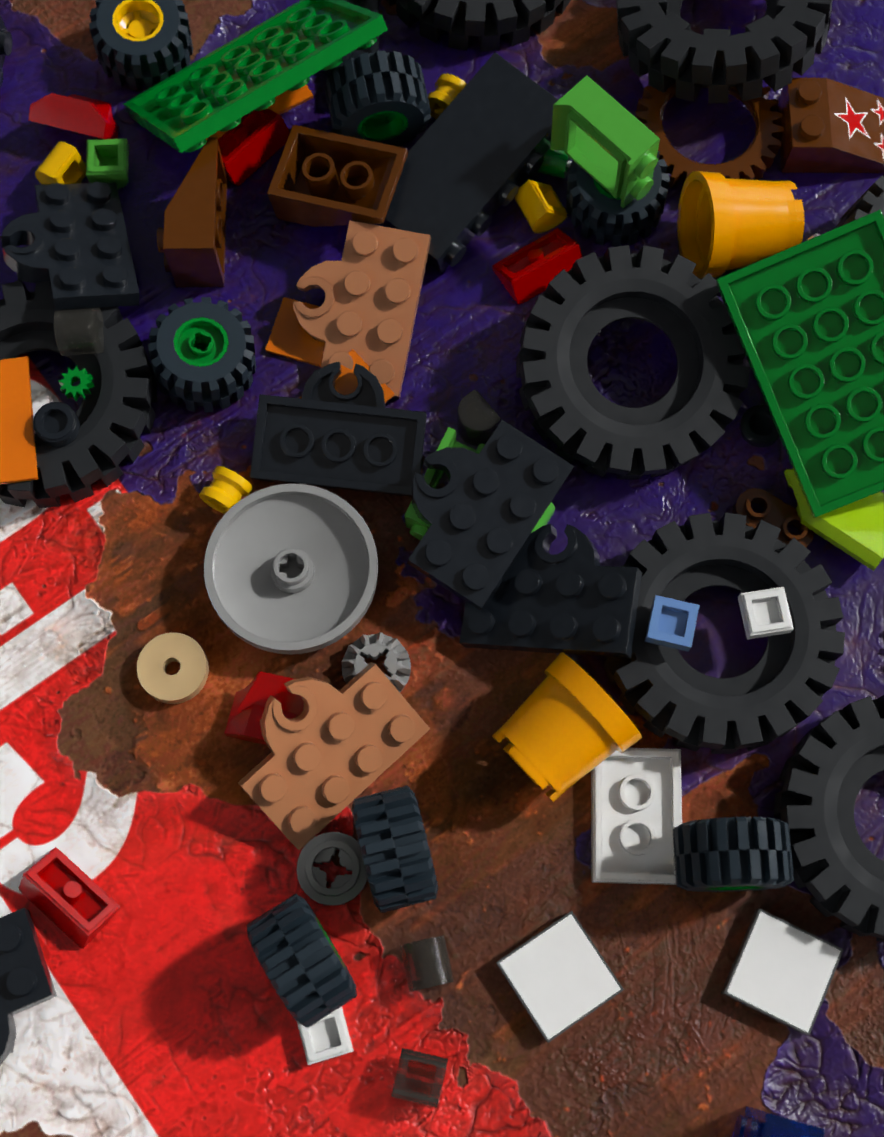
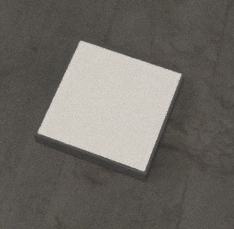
(782, 972)
(559, 976)

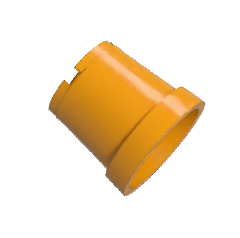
(735, 221)
(565, 728)

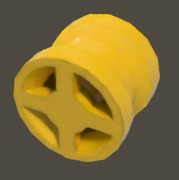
(447, 88)
(225, 489)

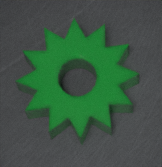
(81, 389)

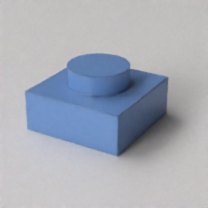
(672, 623)

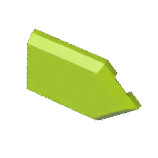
(852, 528)

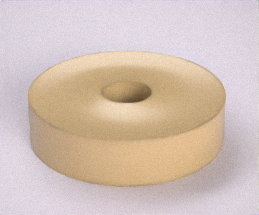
(168, 649)

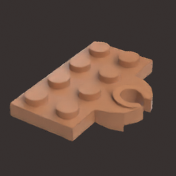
(368, 300)
(329, 749)

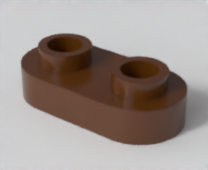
(774, 512)

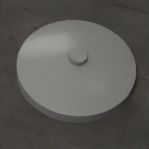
(291, 568)

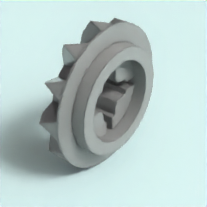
(373, 646)
(320, 851)

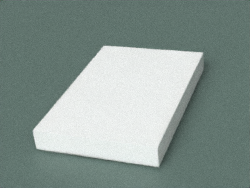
(634, 816)

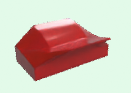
(75, 114)
(250, 704)

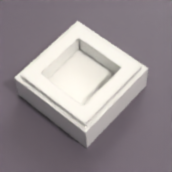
(765, 613)
(326, 1038)

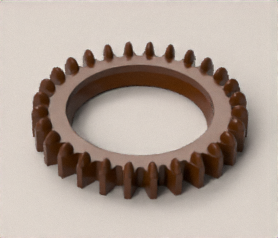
(748, 166)

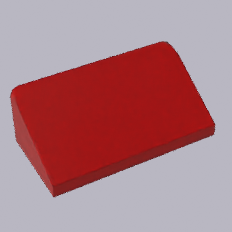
(252, 143)
(535, 265)
(68, 897)

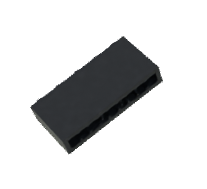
(472, 160)

